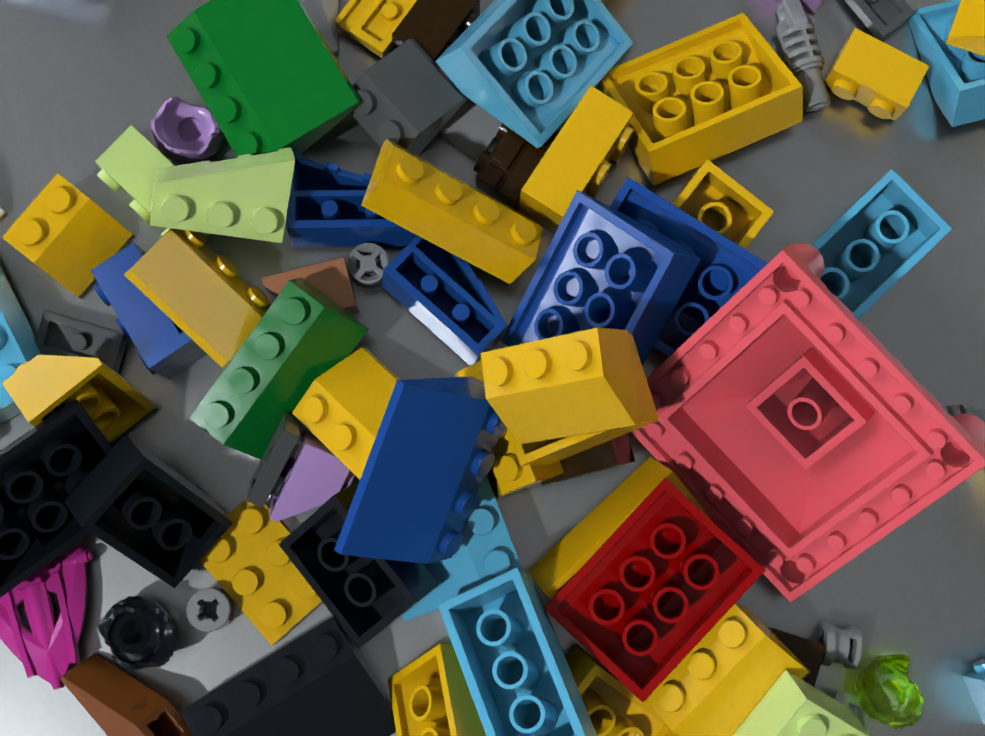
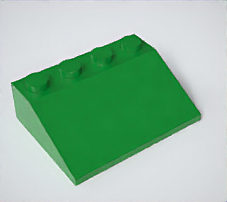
(264, 73)

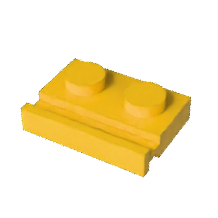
(373, 22)

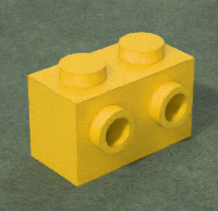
(875, 75)

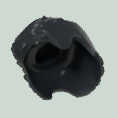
(138, 633)

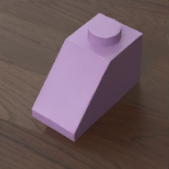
(309, 480)

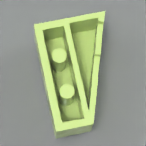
(132, 166)
(226, 197)

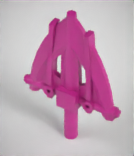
(50, 645)

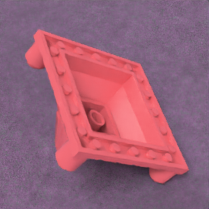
(802, 426)

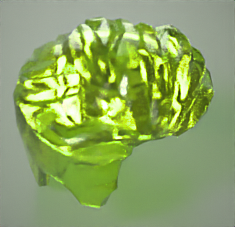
(888, 691)

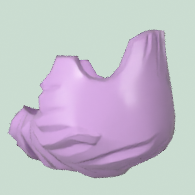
(185, 131)

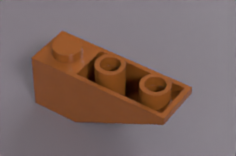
(121, 702)

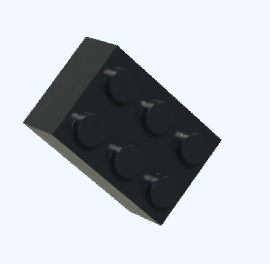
(148, 512)
(357, 590)

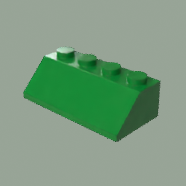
(275, 367)

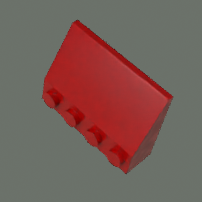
(654, 589)

